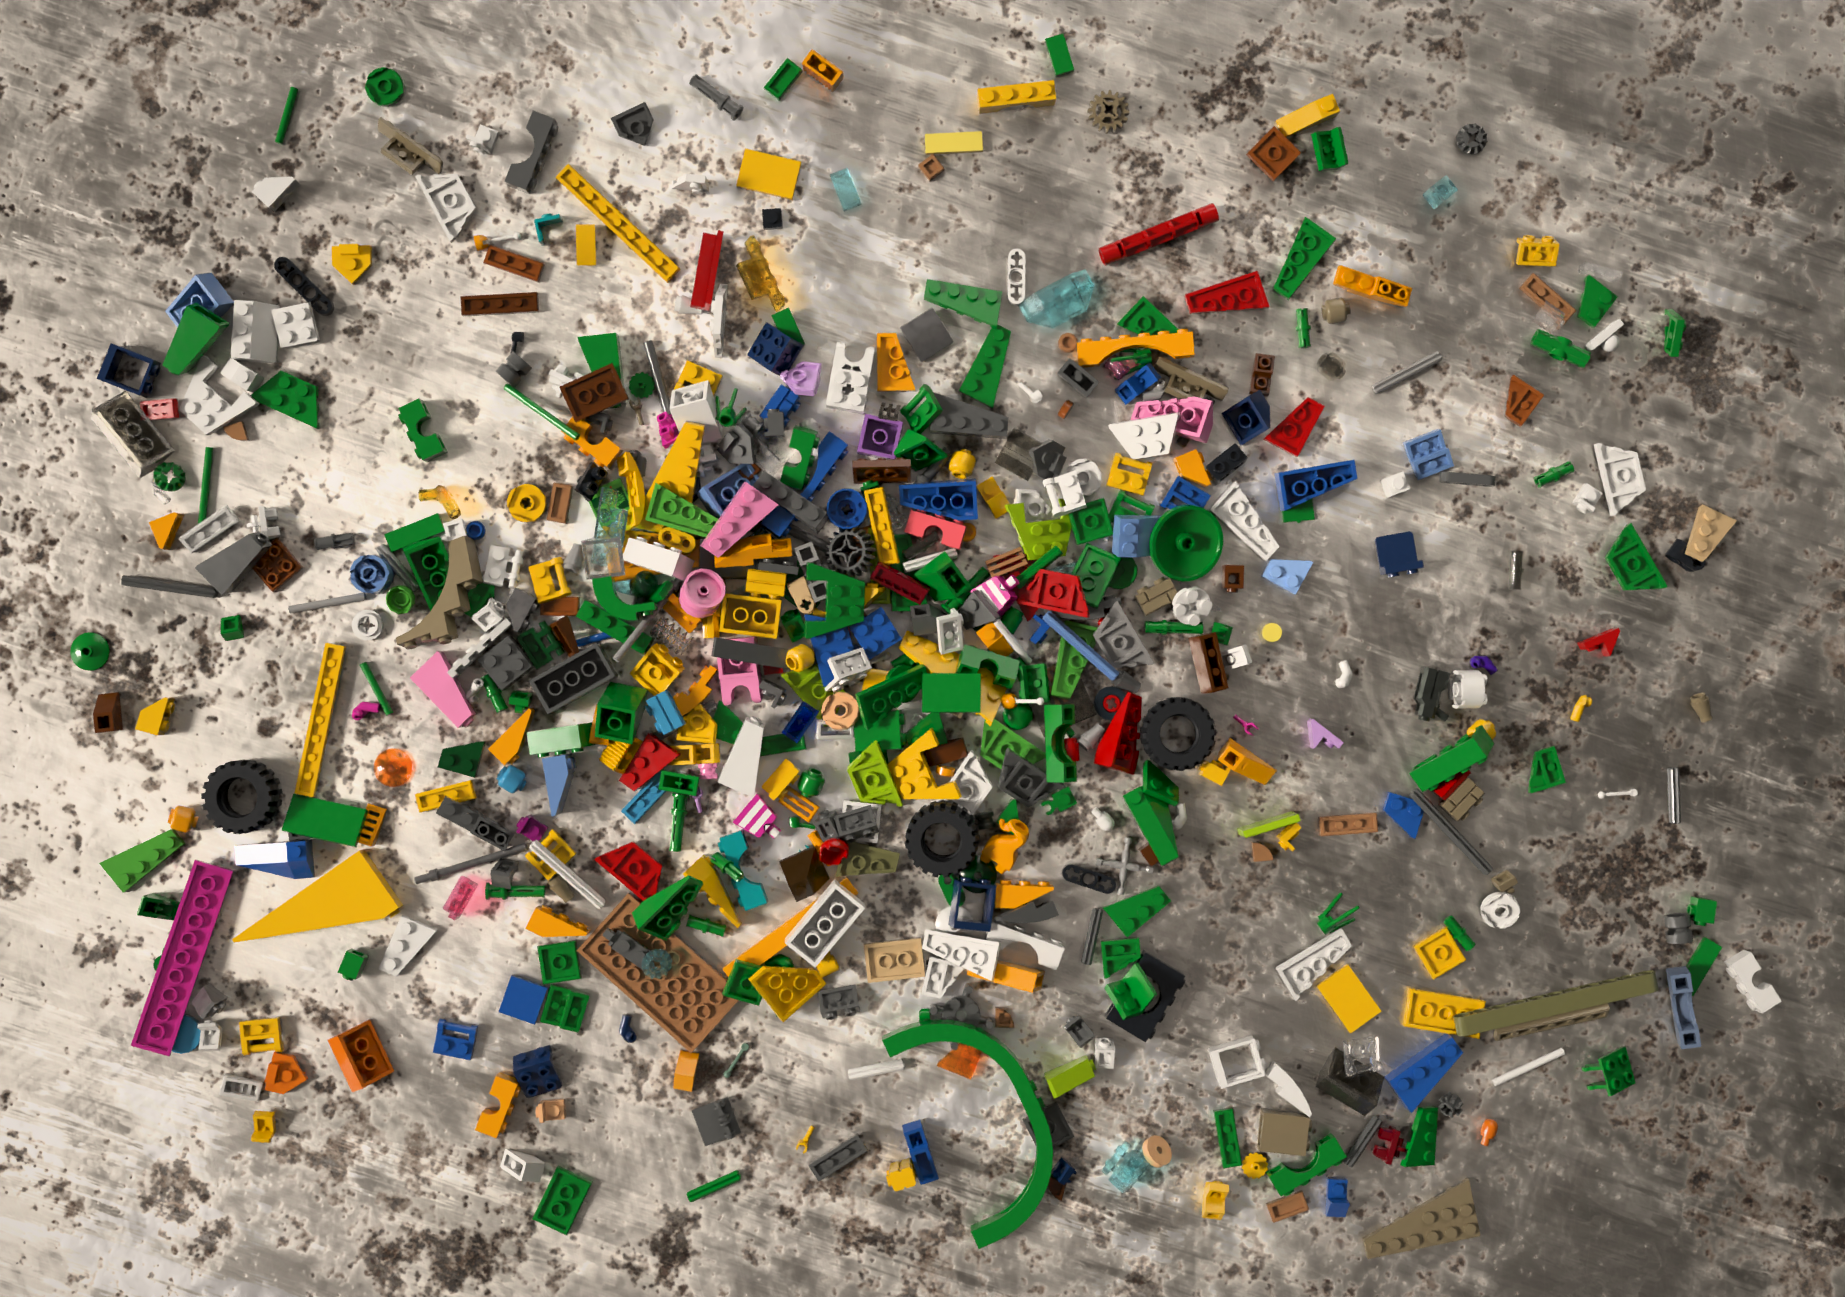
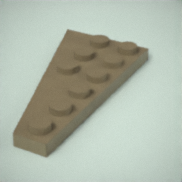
(1432, 1223)

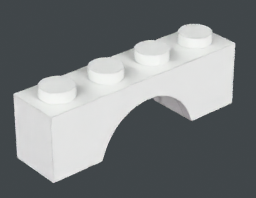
(1048, 952)

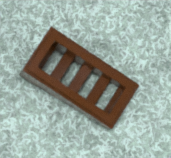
(565, 634)

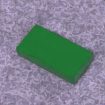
(1059, 55)
(783, 79)
(661, 592)

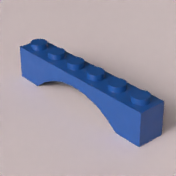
(829, 452)

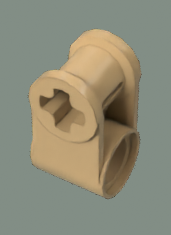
(800, 592)

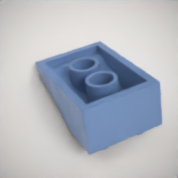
(202, 290)
(721, 491)
(1132, 535)
(558, 777)

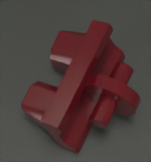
(1392, 1144)

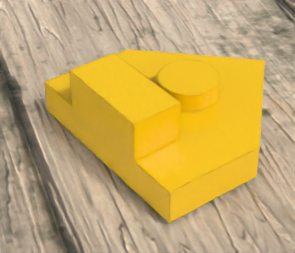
(352, 260)
(698, 727)

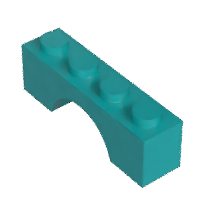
(750, 893)

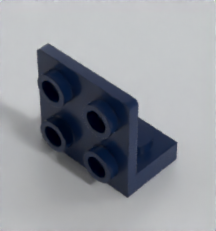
(774, 349)

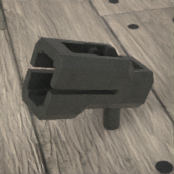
(1428, 693)

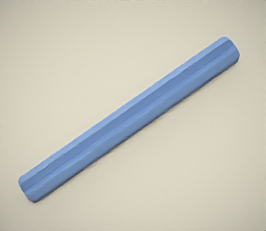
(1080, 645)

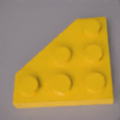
(786, 987)

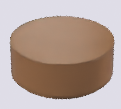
(1067, 342)

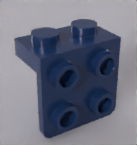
(1397, 554)
(536, 1072)

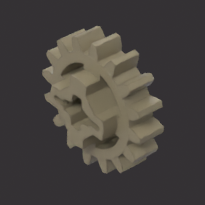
(1112, 117)

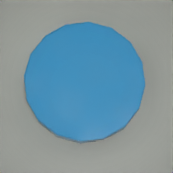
(188, 1035)

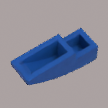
(920, 1152)

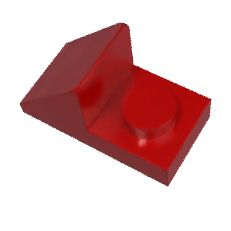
(1605, 640)

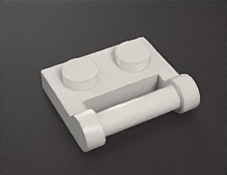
(1071, 492)

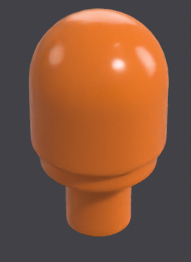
(1488, 1131)

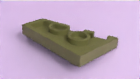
(867, 860)

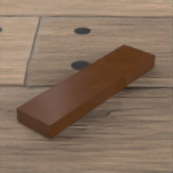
(499, 304)

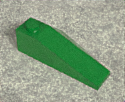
(1154, 822)
(663, 911)

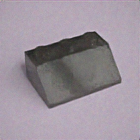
(1357, 1091)

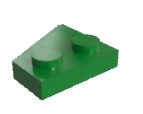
(1594, 301)
(933, 721)
(1545, 770)

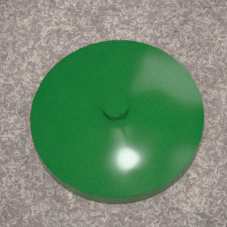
(1186, 542)

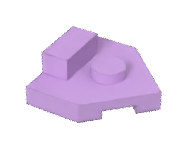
(803, 378)

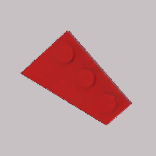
(1296, 427)

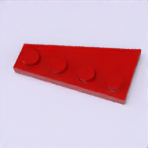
(1231, 295)

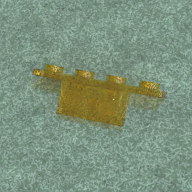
(758, 277)

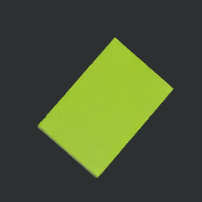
(1268, 824)

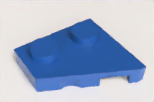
(1404, 812)

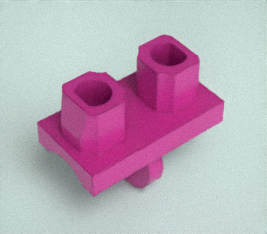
(668, 429)

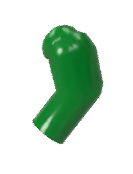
(905, 660)

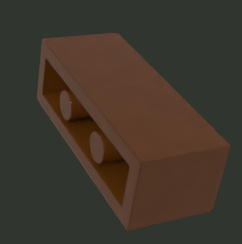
(1208, 662)

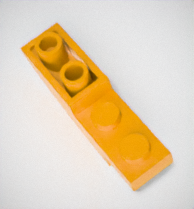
(1372, 287)
(752, 548)
(698, 691)

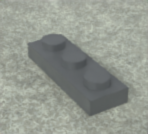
(838, 1157)

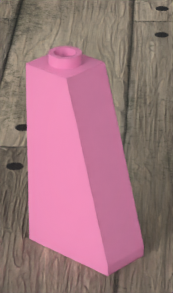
(444, 690)

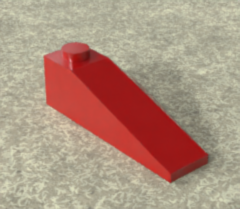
(1119, 742)

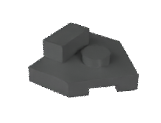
(634, 123)
(738, 446)
(1047, 459)

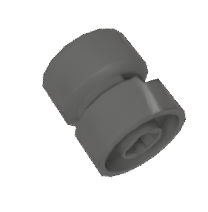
(513, 369)
(1678, 928)

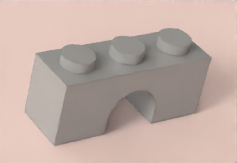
(807, 553)

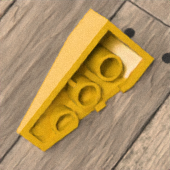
(714, 887)

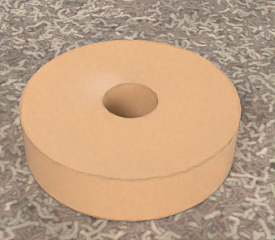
(1157, 1151)

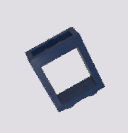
(111, 365)
(985, 923)

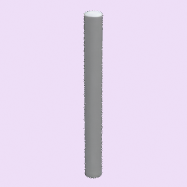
(327, 602)

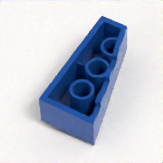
(1306, 483)

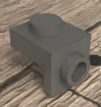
(1079, 1030)

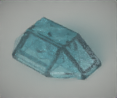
(1059, 300)

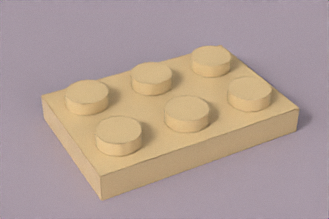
(894, 960)

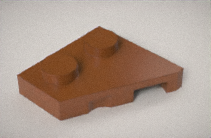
(1521, 400)

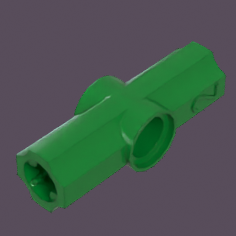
(1560, 348)

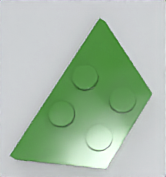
(999, 738)

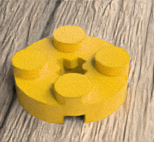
(517, 509)

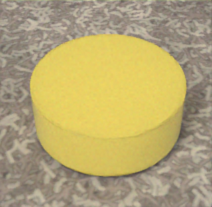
(1271, 632)

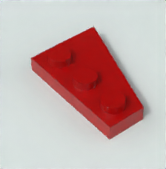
(648, 761)

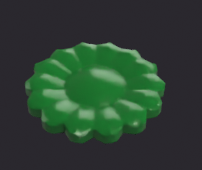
(641, 385)

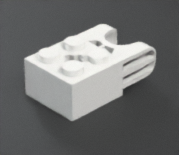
(849, 374)

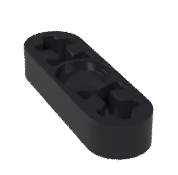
(1100, 888)

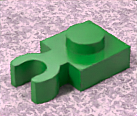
(1062, 799)

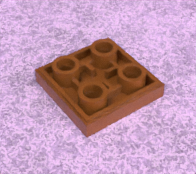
(277, 566)

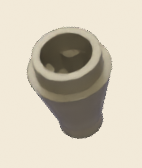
(1701, 705)
(561, 888)

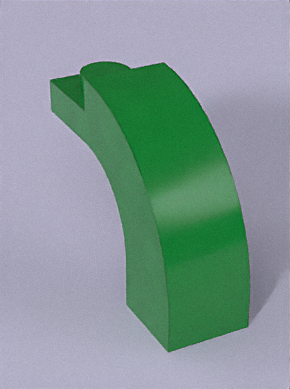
(607, 597)

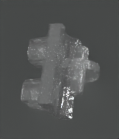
(897, 519)

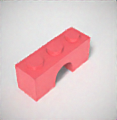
(920, 522)

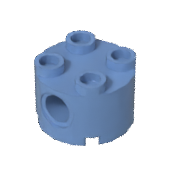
(371, 574)

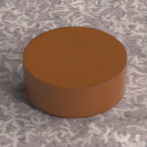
(1065, 409)

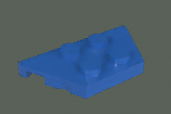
(828, 646)

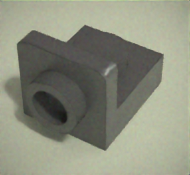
(605, 419)
(826, 825)

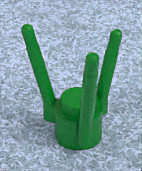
(1141, 357)
(727, 416)
(1329, 925)

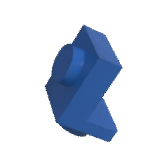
(1039, 634)

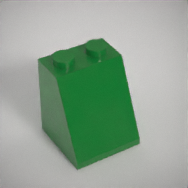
(620, 712)

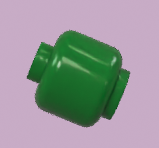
(811, 782)

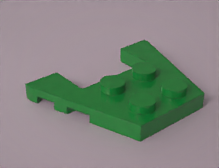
(843, 601)

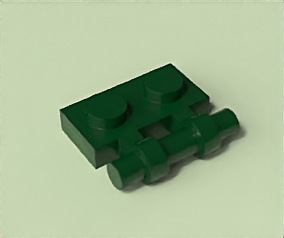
(536, 649)

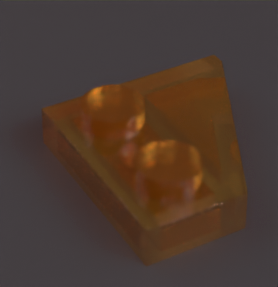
(961, 1061)

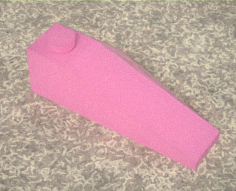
(1194, 419)

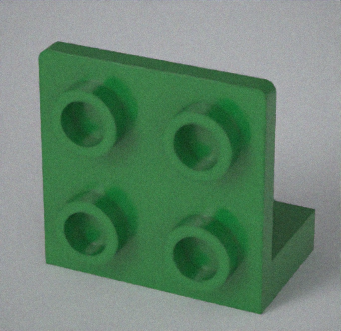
(1131, 993)

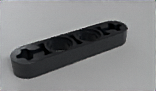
(304, 286)

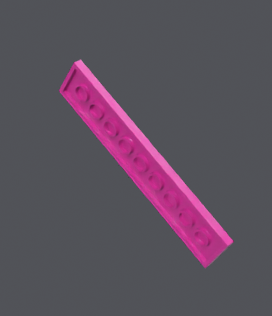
(182, 958)

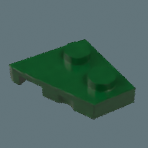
(463, 758)

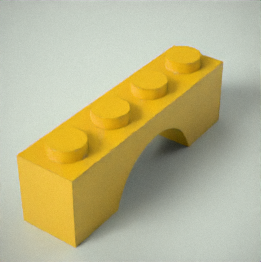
(1000, 97)

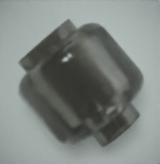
(1331, 366)

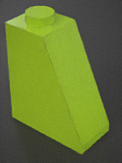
(1070, 1075)

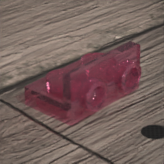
(460, 897)

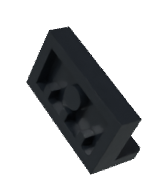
(1226, 463)

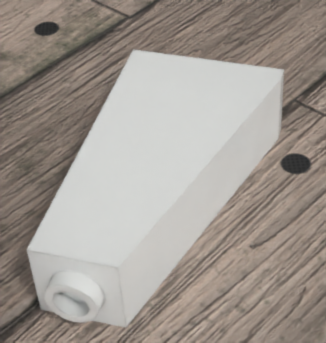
(743, 761)

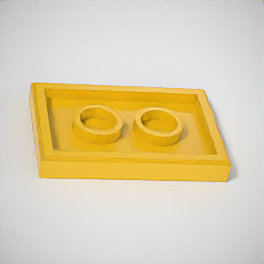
(768, 174)
(1348, 998)

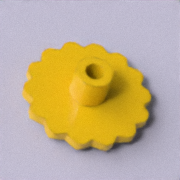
(1254, 1165)

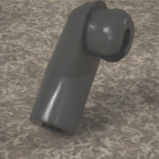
(640, 461)

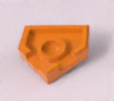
(283, 1073)

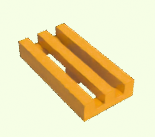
(808, 801)

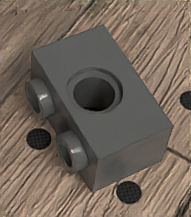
(1077, 378)

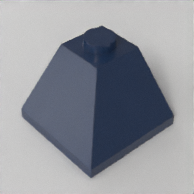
(1248, 417)

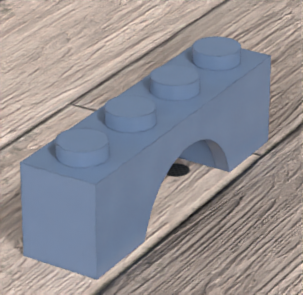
(1682, 1007)

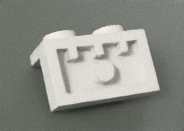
(950, 632)

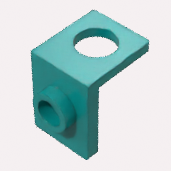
(546, 219)

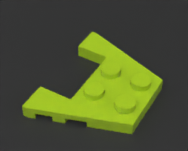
(1040, 536)

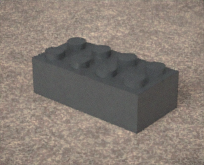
(573, 678)

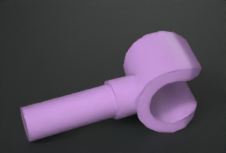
(697, 799)

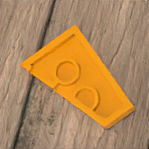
(891, 365)

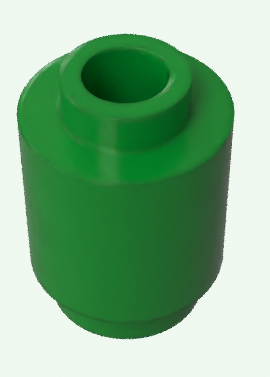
(1012, 619)

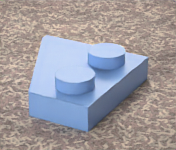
(1287, 573)

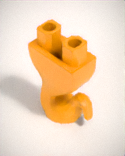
(1004, 847)

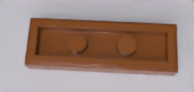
(514, 263)

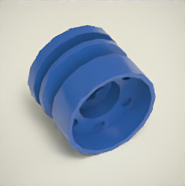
(840, 500)

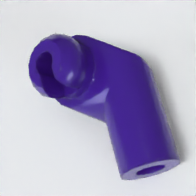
(1483, 662)

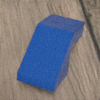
(1137, 383)

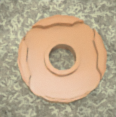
(829, 711)

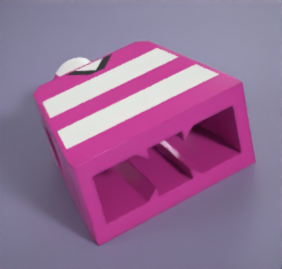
(999, 592)
(758, 818)

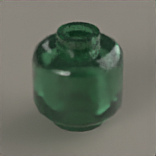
(643, 584)

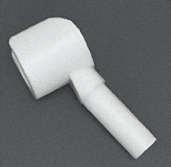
(1035, 397)

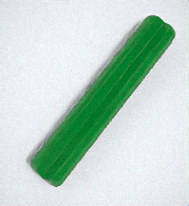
(1041, 563)
(713, 1186)

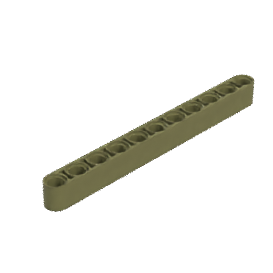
(1555, 1003)

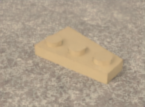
(1707, 532)

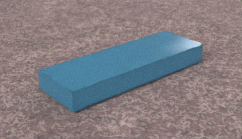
(643, 800)

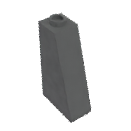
(233, 563)

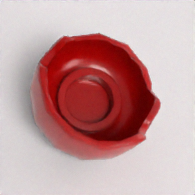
(833, 851)

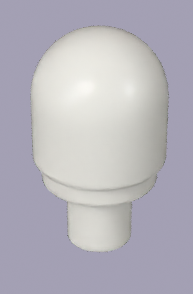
(1103, 819)

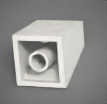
(696, 405)

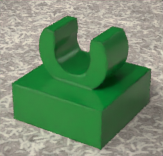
(1223, 632)
(520, 700)

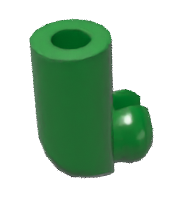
(780, 960)

